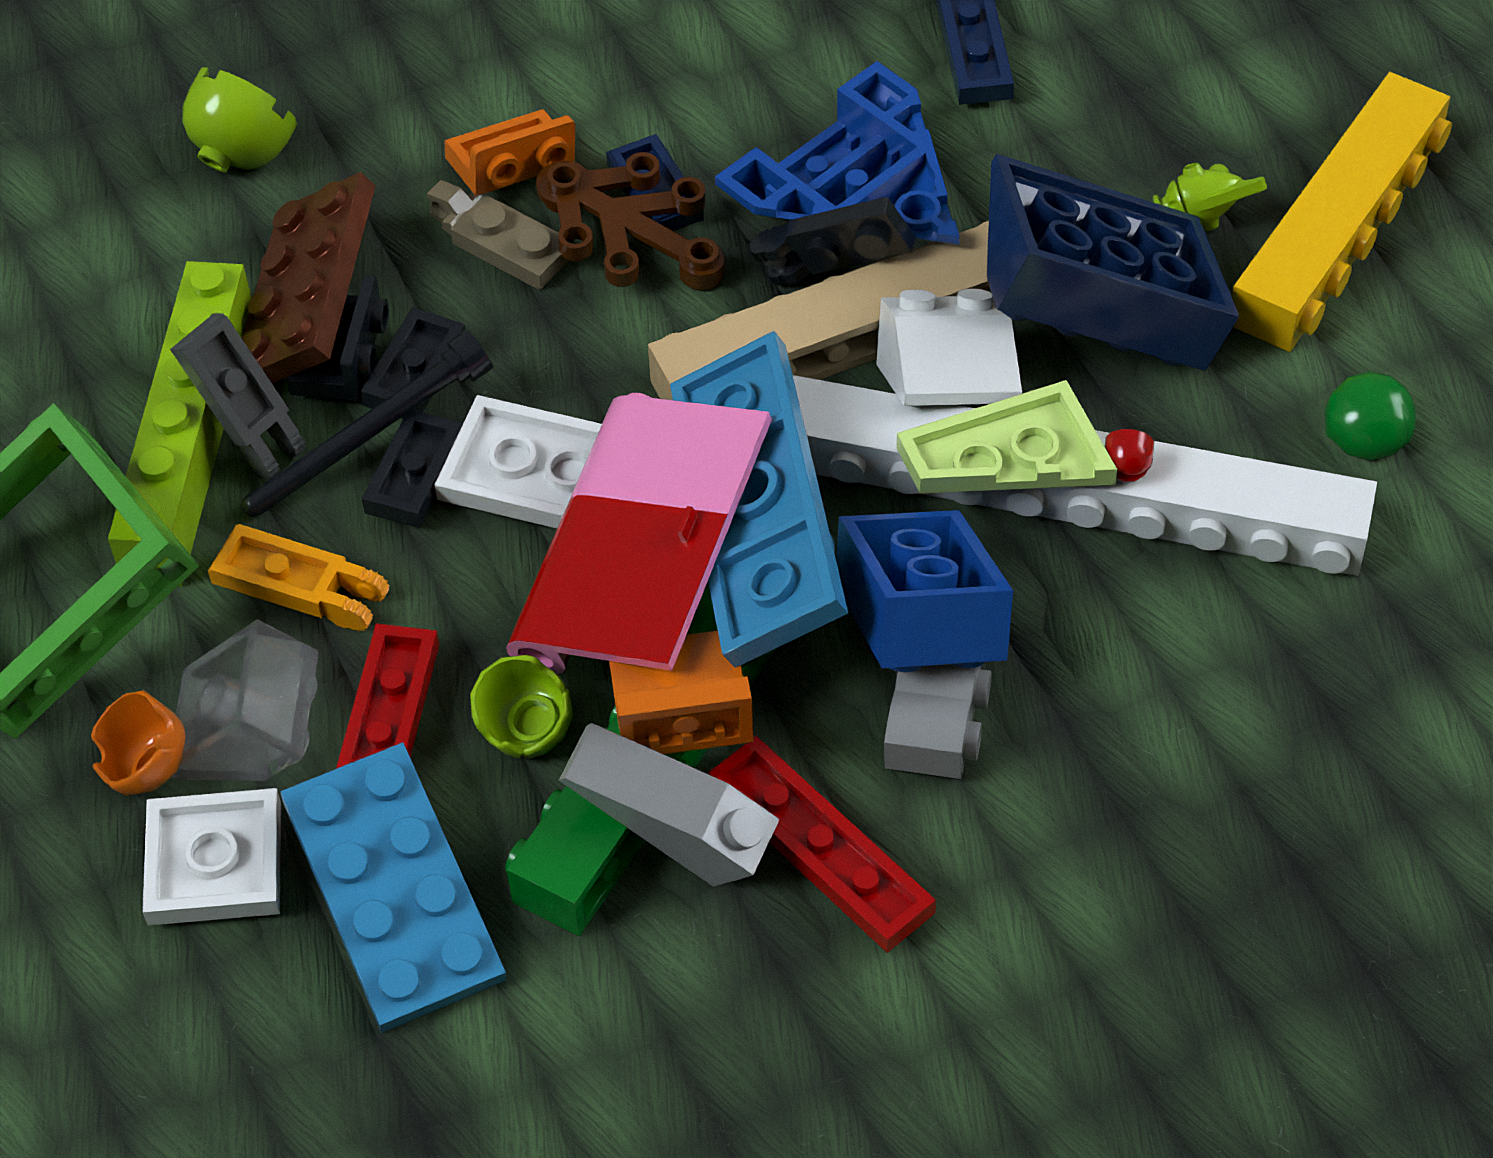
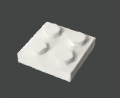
(212, 856)

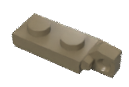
(498, 234)

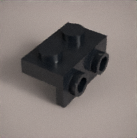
(353, 350)

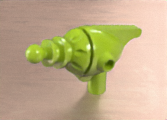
(1208, 192)

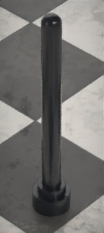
(459, 362)

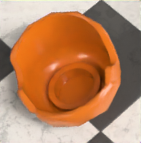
(138, 744)

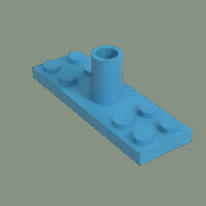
(778, 556)

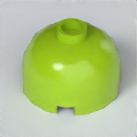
(234, 122)

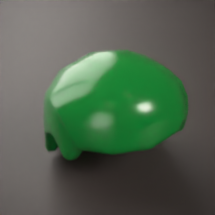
(1370, 416)

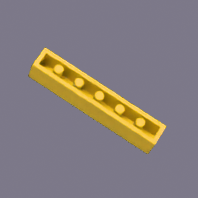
(1340, 212)

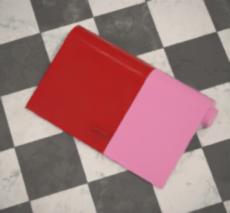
(640, 533)

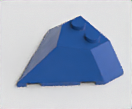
(866, 155)

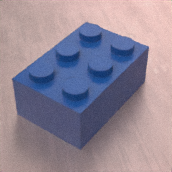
(923, 590)

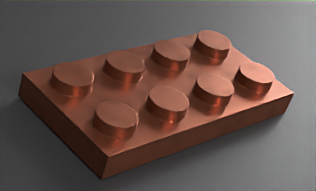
(307, 277)

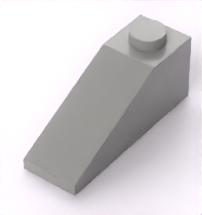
(671, 805)

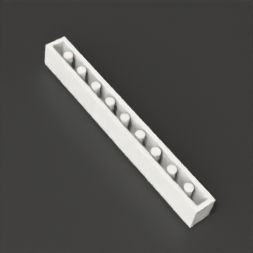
(1183, 497)

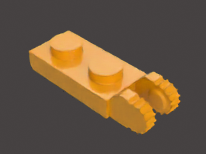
(297, 577)

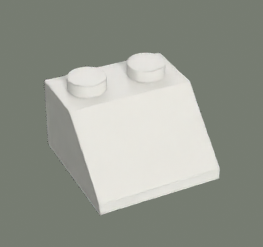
(947, 348)

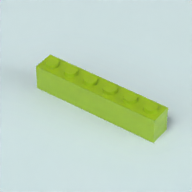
(178, 429)

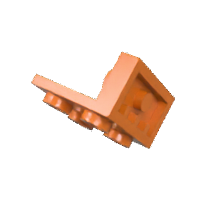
(684, 709)

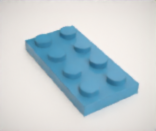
(393, 887)

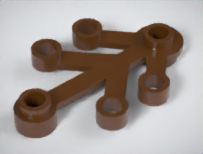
(569, 187)

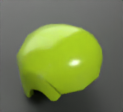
(521, 706)

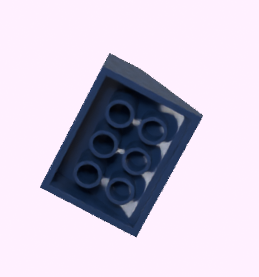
(1104, 265)

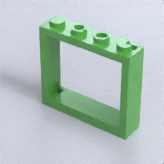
(113, 602)

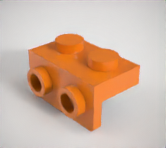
(511, 150)

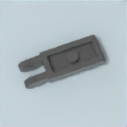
(238, 392)

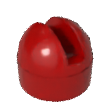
(1130, 452)

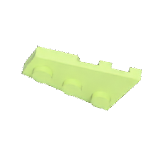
(1009, 445)

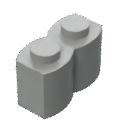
(933, 721)

